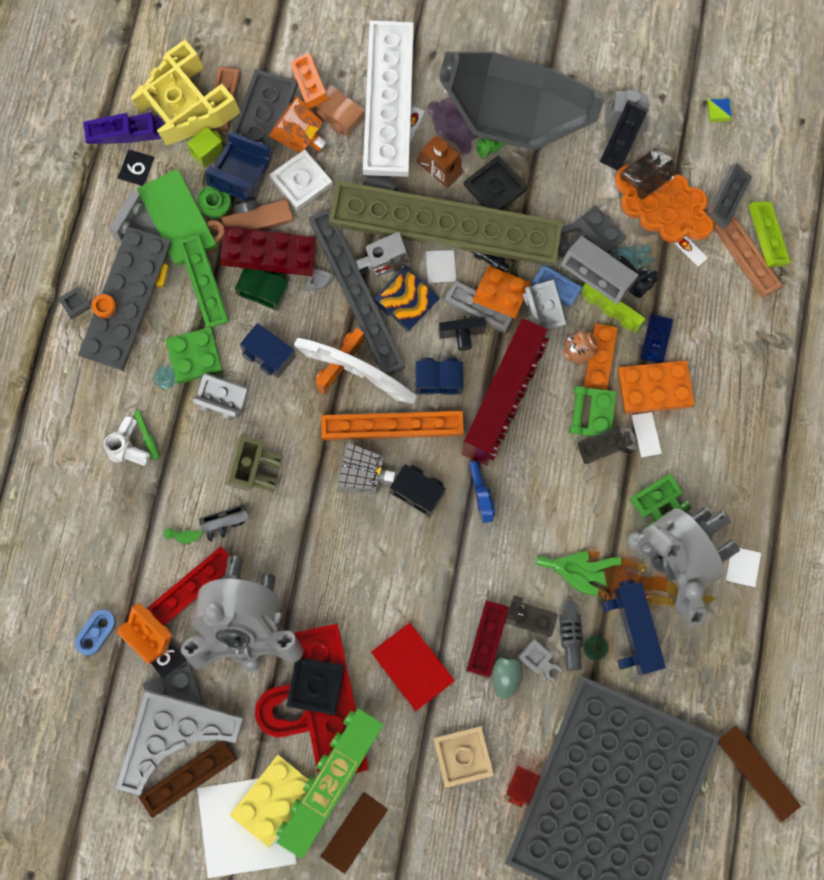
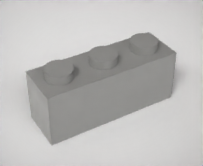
(599, 270)

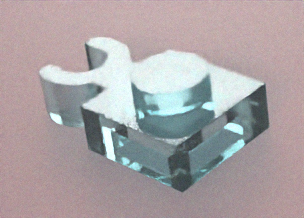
(633, 256)

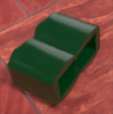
(262, 287)

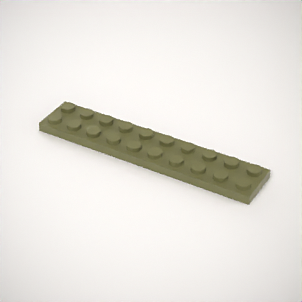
(446, 223)

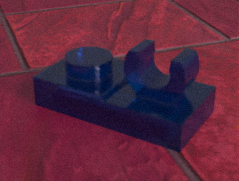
(656, 339)

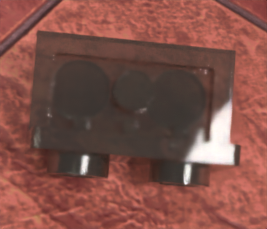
(649, 172)

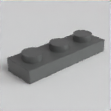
(729, 195)

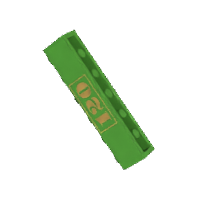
(329, 784)

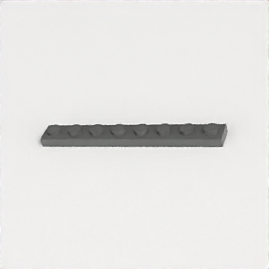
(357, 294)

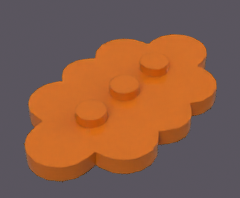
(671, 210)

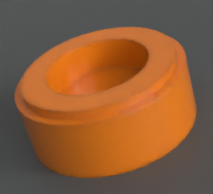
(104, 306)

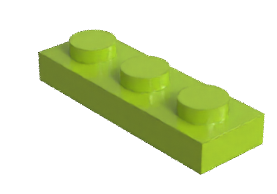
(769, 234)
(628, 317)

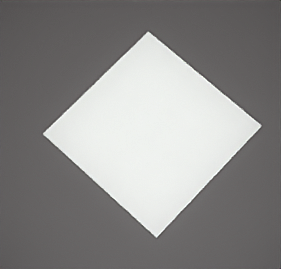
(227, 843)

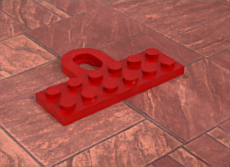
(321, 645)

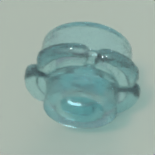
(160, 373)

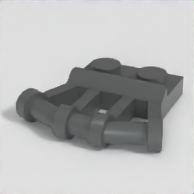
(594, 227)

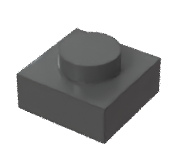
(74, 303)

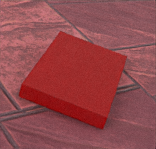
(412, 667)

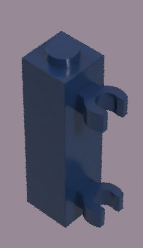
(638, 627)

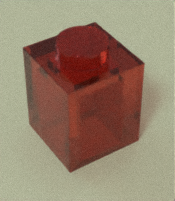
(521, 787)

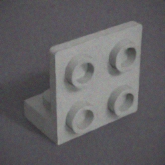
(132, 214)

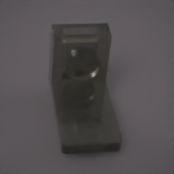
(531, 617)

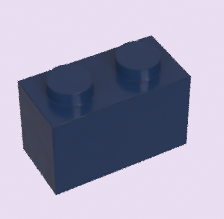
(267, 351)

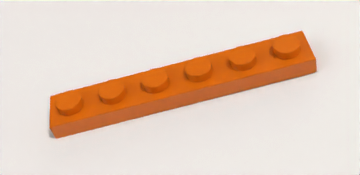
(392, 425)

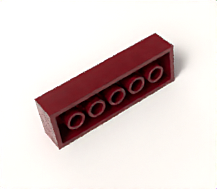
(502, 396)

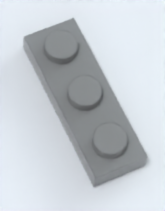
(461, 298)

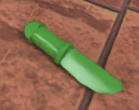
(148, 439)

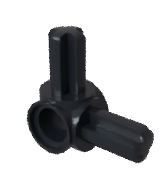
(644, 281)

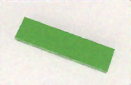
(203, 281)

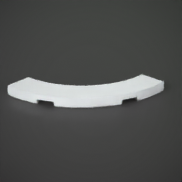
(356, 366)

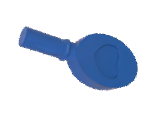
(483, 495)

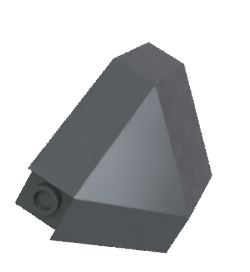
(517, 98)

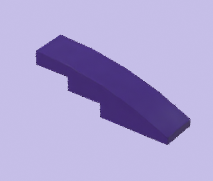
(123, 129)

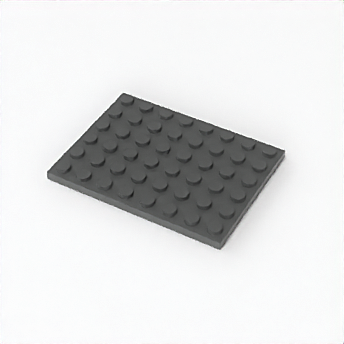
(612, 791)

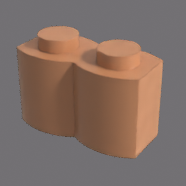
(339, 112)

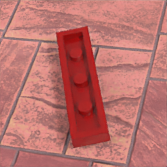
(186, 590)

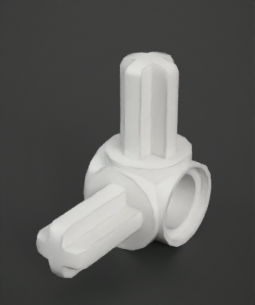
(122, 439)

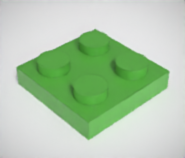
(193, 355)

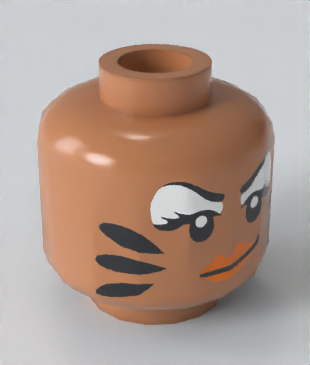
(580, 347)

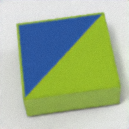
(719, 110)

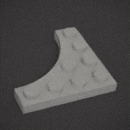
(166, 726)

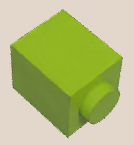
(205, 146)

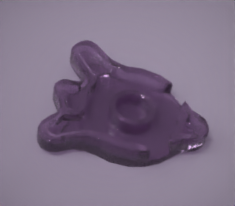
(450, 124)

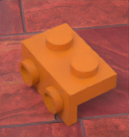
(145, 634)

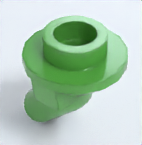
(486, 146)

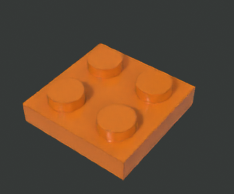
(501, 292)

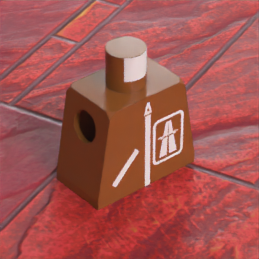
(438, 158)

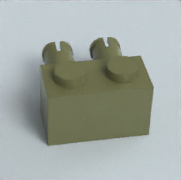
(244, 464)

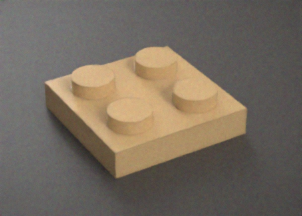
(463, 757)

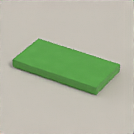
(175, 212)

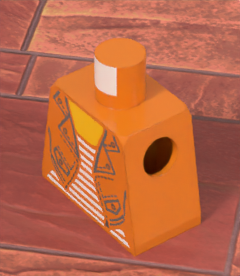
(298, 128)

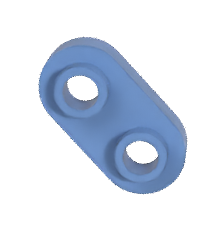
(94, 632)

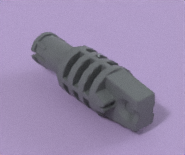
(571, 635)

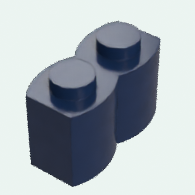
(439, 377)

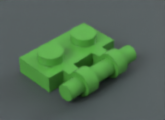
(657, 496)

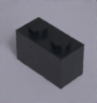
(418, 489)

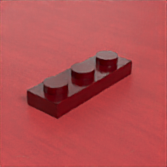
(487, 639)

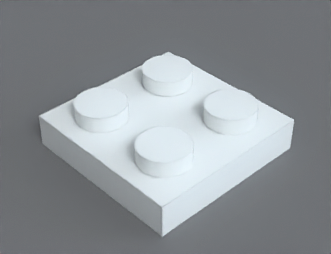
(300, 180)

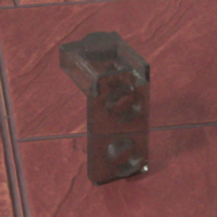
(607, 443)

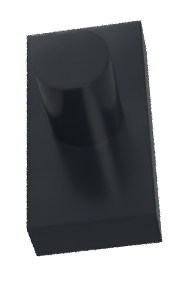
(462, 330)

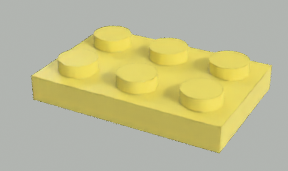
(270, 800)

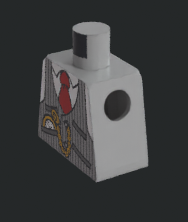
(385, 256)

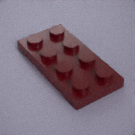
(268, 251)

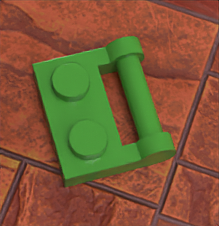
(600, 411)

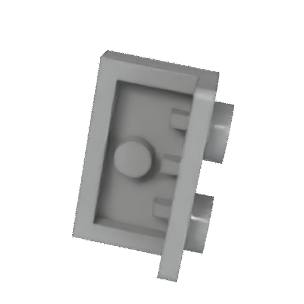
(545, 305)
(221, 396)

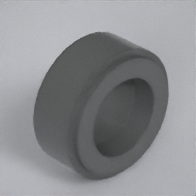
(244, 206)

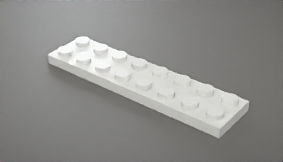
(388, 99)

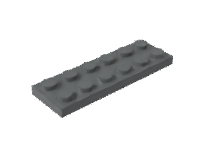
(262, 108)
(132, 287)

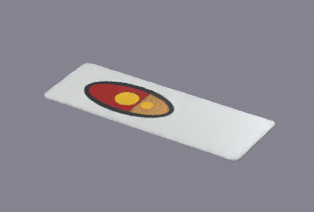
(415, 118)
(692, 251)

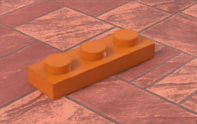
(309, 80)
(599, 367)
(327, 376)

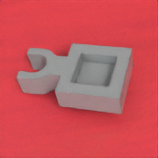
(537, 659)

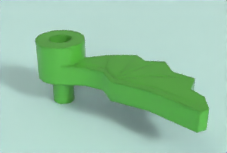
(183, 537)

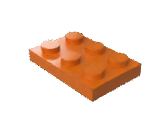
(655, 387)

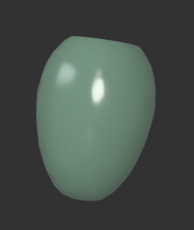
(506, 677)

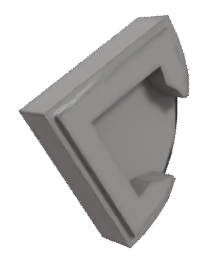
(319, 281)

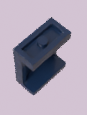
(239, 166)

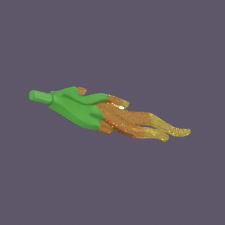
(609, 573)

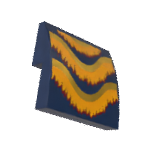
(406, 299)

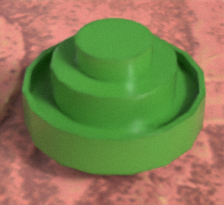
(214, 202)

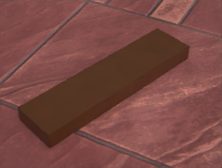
(758, 774)
(187, 778)

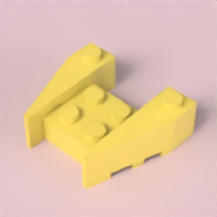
(179, 101)

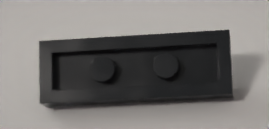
(624, 135)

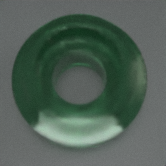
(587, 648)

